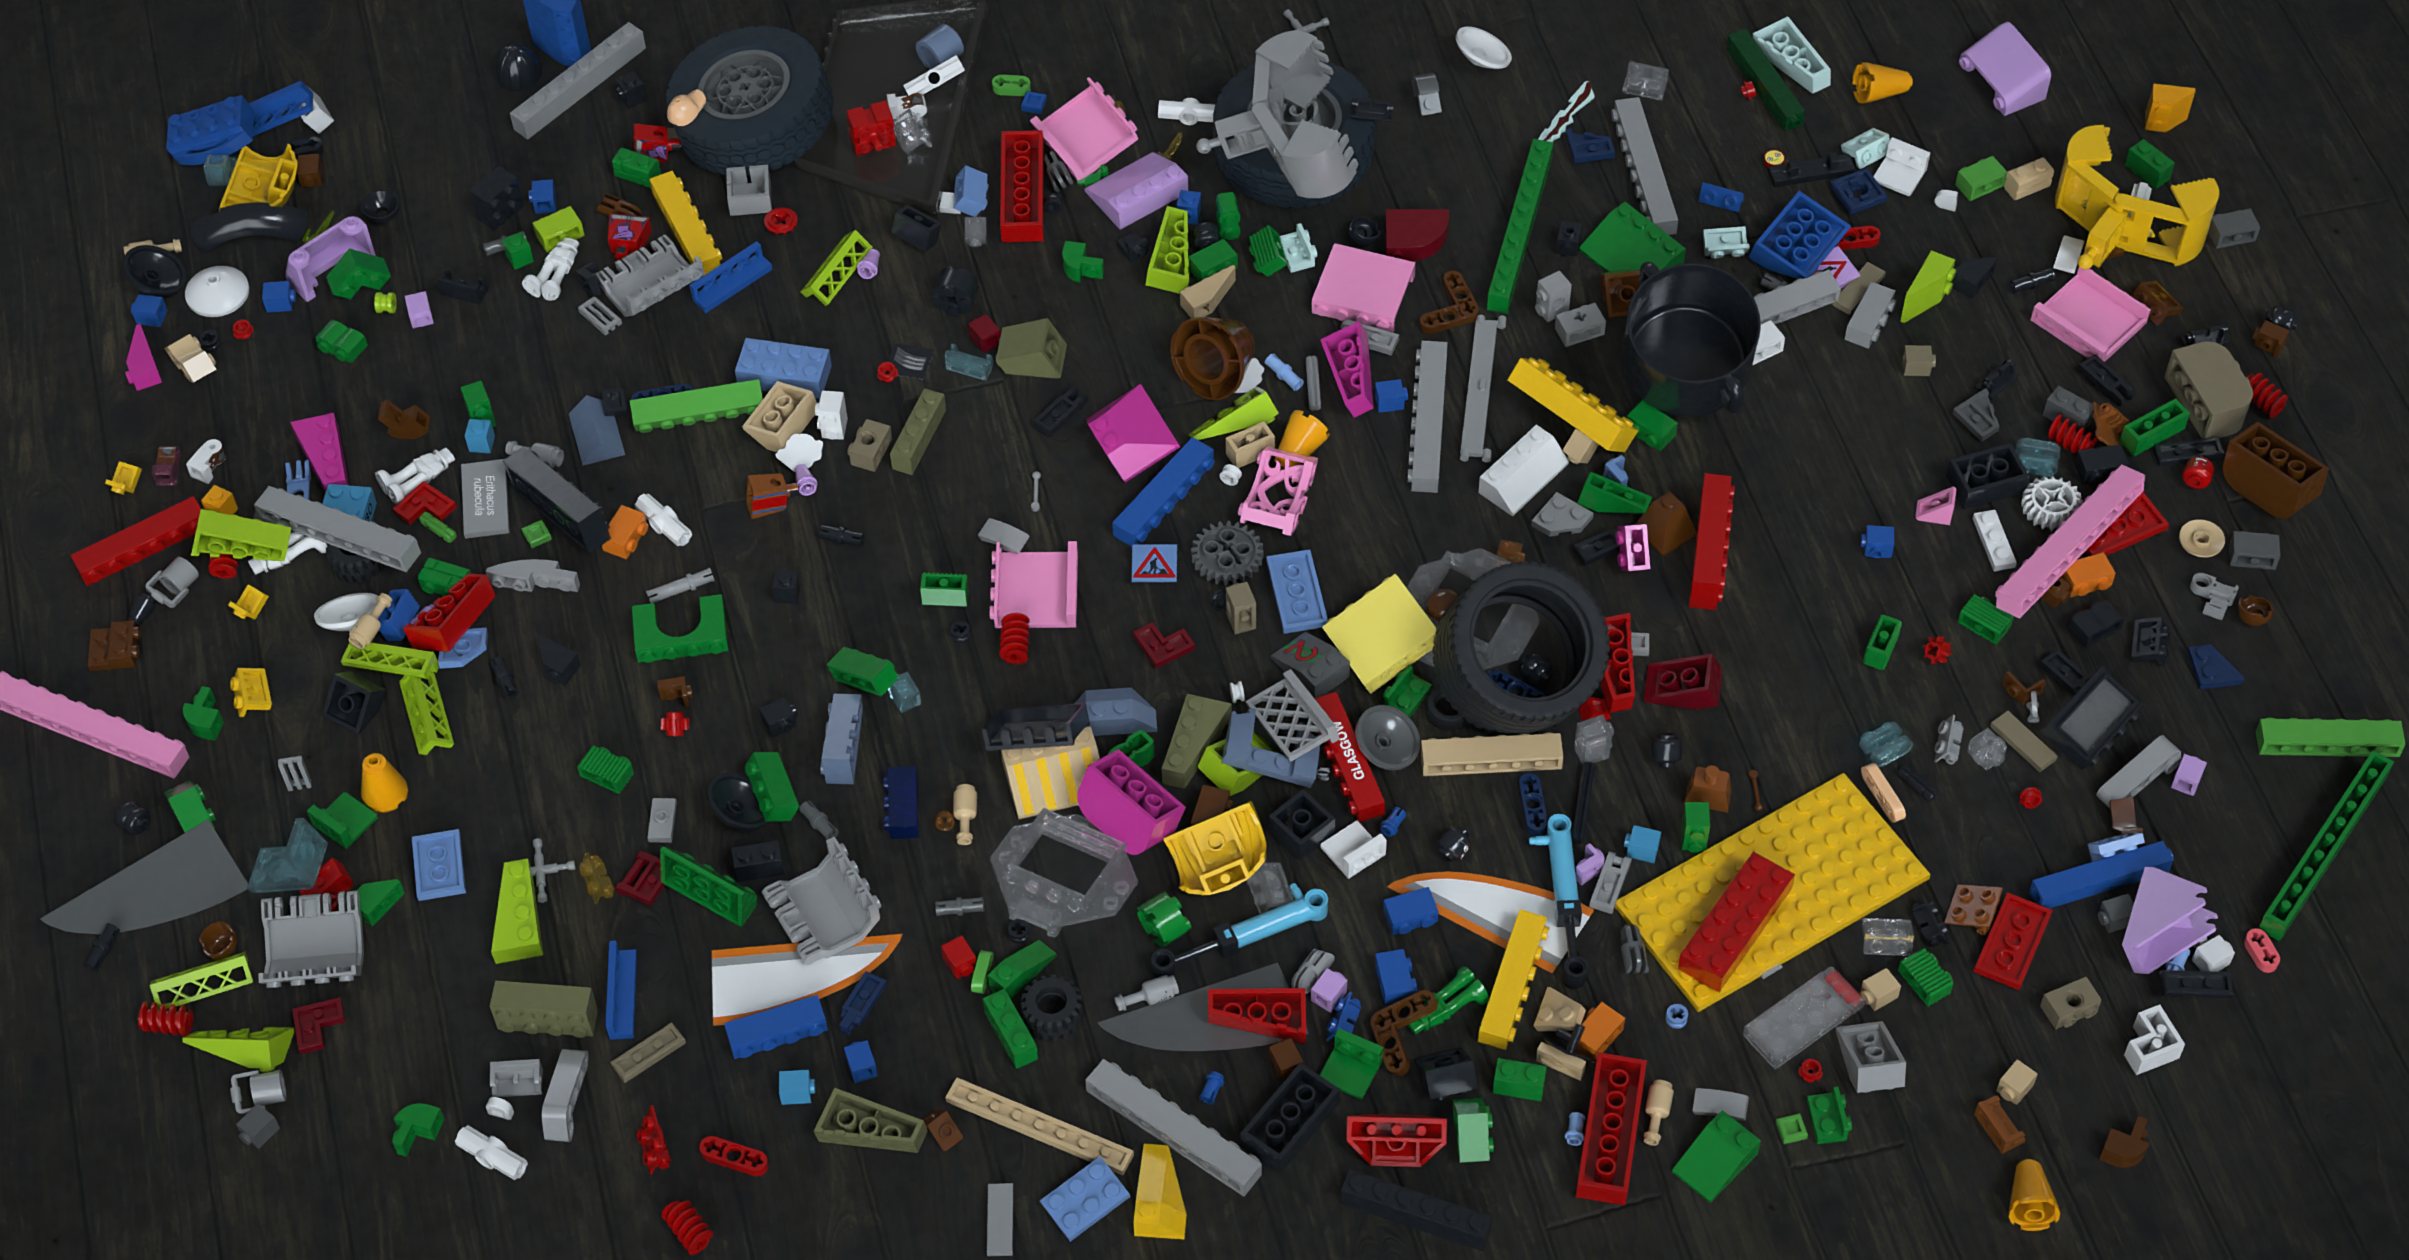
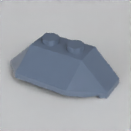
(1118, 711)

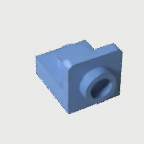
(1614, 470)

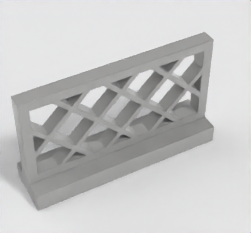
(1310, 709)

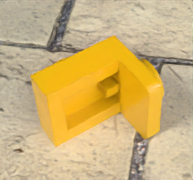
(125, 478)
(249, 603)

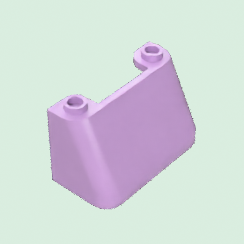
(2009, 67)
(324, 253)

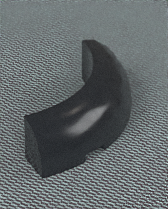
(248, 220)

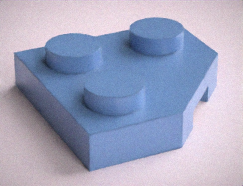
(465, 650)

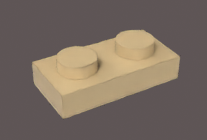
(1560, 1061)

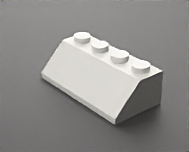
(1523, 471)

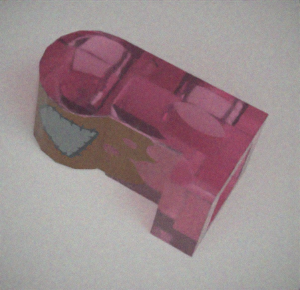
(167, 463)

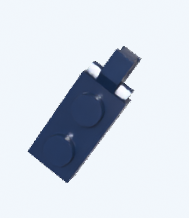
(861, 1001)

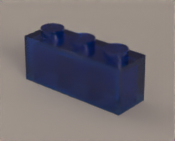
(901, 802)

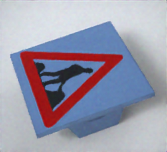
(1154, 563)

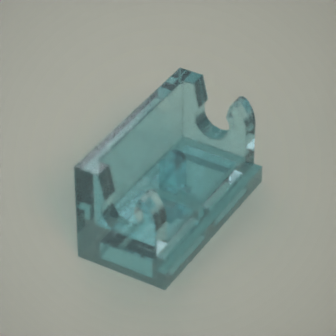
(968, 364)

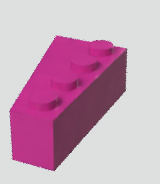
(1350, 363)
(323, 448)

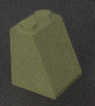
(1031, 350)

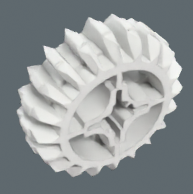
(2050, 502)

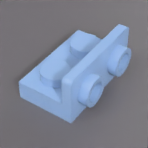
(2114, 845)

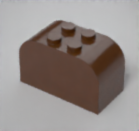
(2273, 471)

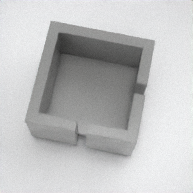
(749, 197)

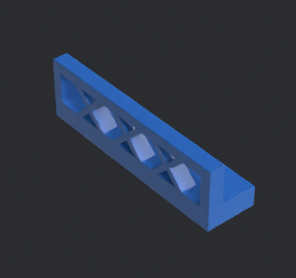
(277, 103)
(731, 279)
(621, 992)

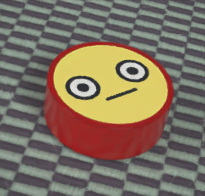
(1773, 158)

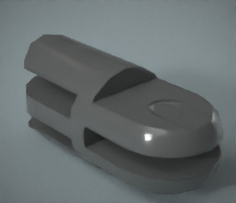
(1056, 171)
(1633, 950)

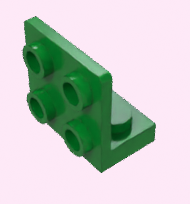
(342, 819)
(1352, 1063)

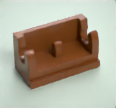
(1998, 1125)

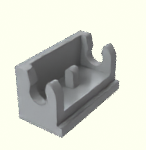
(516, 1078)

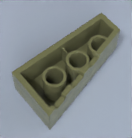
(1196, 729)
(864, 1123)

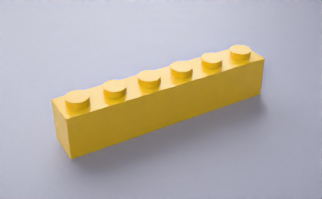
(684, 220)
(1512, 980)

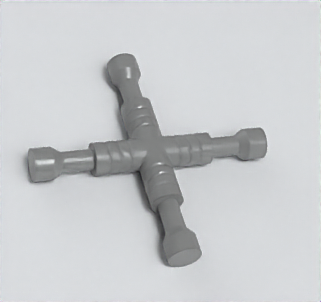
(1308, 28)
(541, 869)

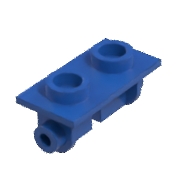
(1721, 197)
(1345, 1010)

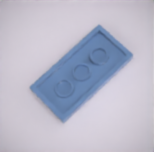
(1296, 591)

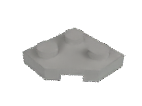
(1561, 516)

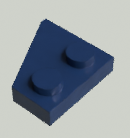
(1589, 146)
(2212, 668)

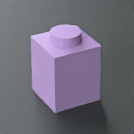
(419, 309)
(2189, 774)
(1329, 989)

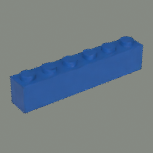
(1163, 492)

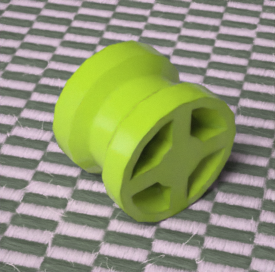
(385, 302)

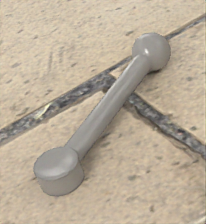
(1035, 505)

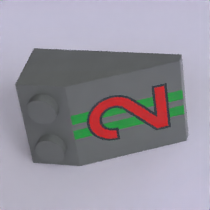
(1314, 663)

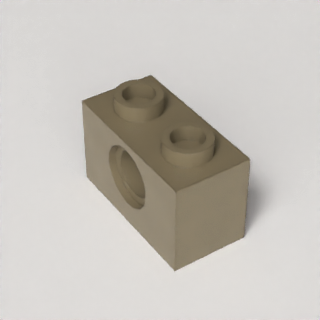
(870, 445)
(1240, 607)
(2079, 993)

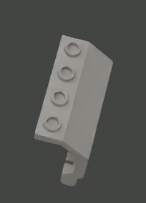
(648, 277)
(826, 905)
(312, 940)

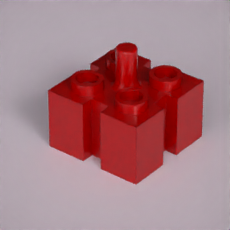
(871, 128)

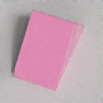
(1937, 507)

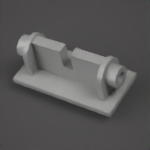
(1949, 732)

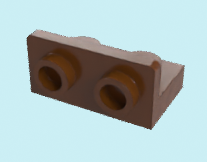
(2157, 300)

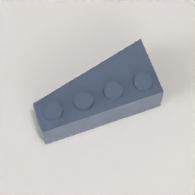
(842, 739)

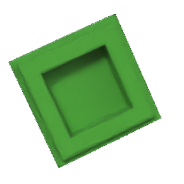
(536, 534)
(1791, 1128)

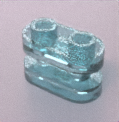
(2038, 456)
(1885, 744)

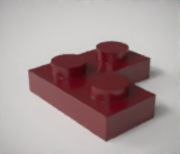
(1161, 649)
(312, 1018)

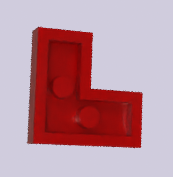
(424, 499)

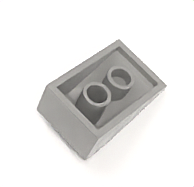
(1871, 1057)

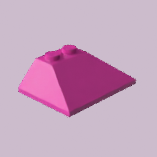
(1132, 433)

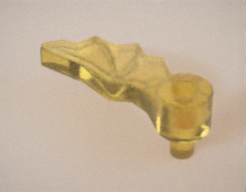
(1173, 146)

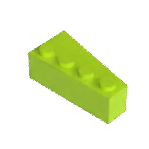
(1170, 256)
(240, 536)
(517, 919)

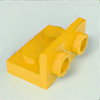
(250, 690)

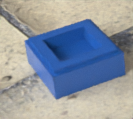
(1033, 102)

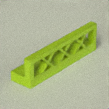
(830, 265)
(391, 659)
(419, 714)
(200, 972)

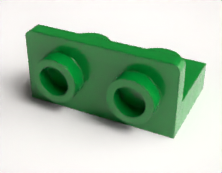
(1407, 692)
(1829, 1116)

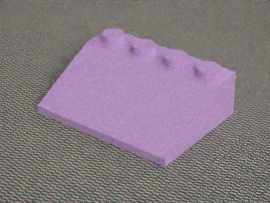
(1138, 189)

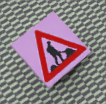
(1840, 267)

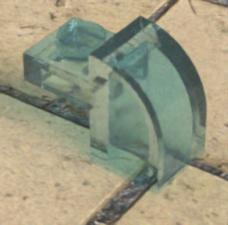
(219, 169)

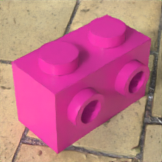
(1633, 547)

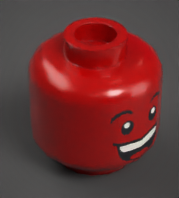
(2198, 472)

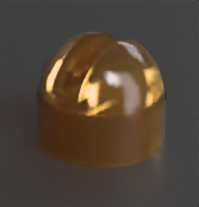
(939, 821)

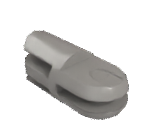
(1312, 969)

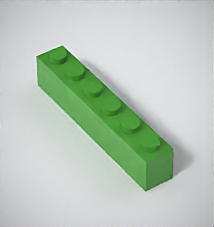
(696, 405)
(2329, 737)

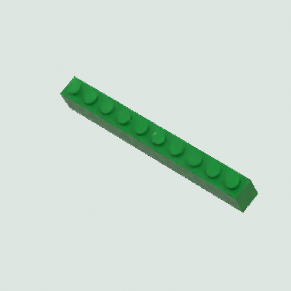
(1520, 226)
(2326, 846)

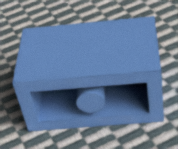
(970, 191)

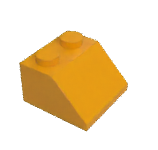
(2168, 107)

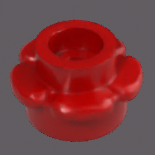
(1748, 90)
(242, 329)
(887, 367)
(2030, 797)
(1813, 1065)

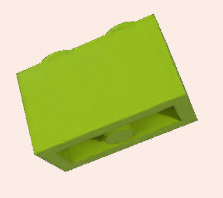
(558, 226)

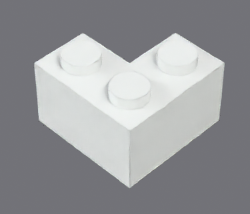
(2156, 1043)

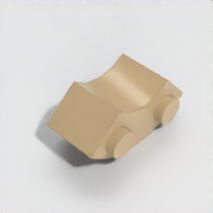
(191, 358)

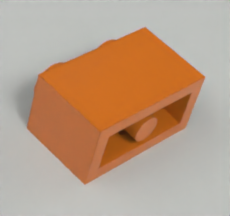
(625, 532)
(2089, 575)
(1600, 1030)

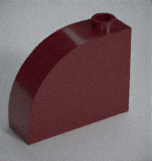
(1415, 232)

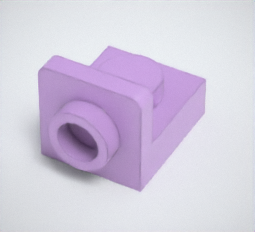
(1590, 866)

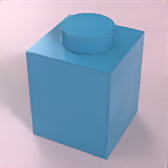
(479, 436)
(1642, 843)
(796, 1087)

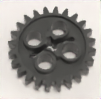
(1227, 560)

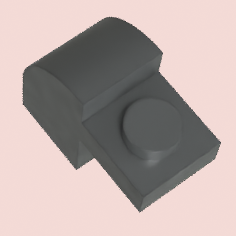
(1426, 90)

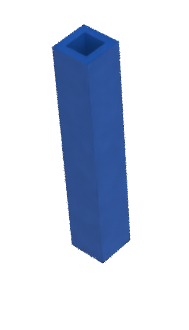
(2099, 875)

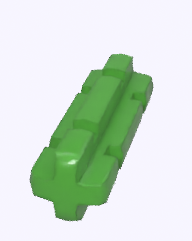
(437, 527)

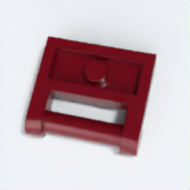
(649, 883)

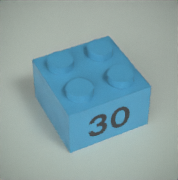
(351, 500)

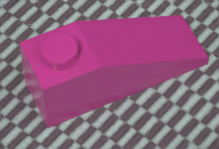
(141, 362)

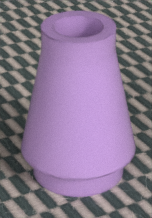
(868, 265)
(805, 481)

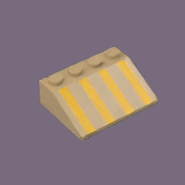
(1048, 774)

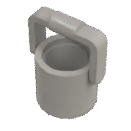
(175, 579)
(265, 1089)

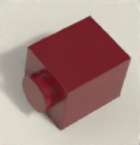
(984, 333)

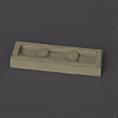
(1855, 289)
(2023, 741)
(648, 1052)

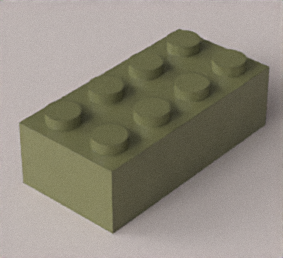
(544, 1008)

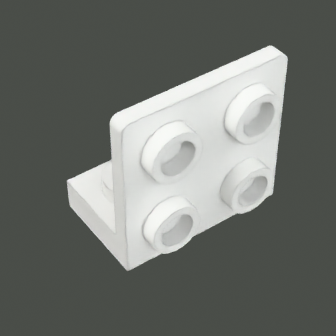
(1902, 167)
(1354, 849)

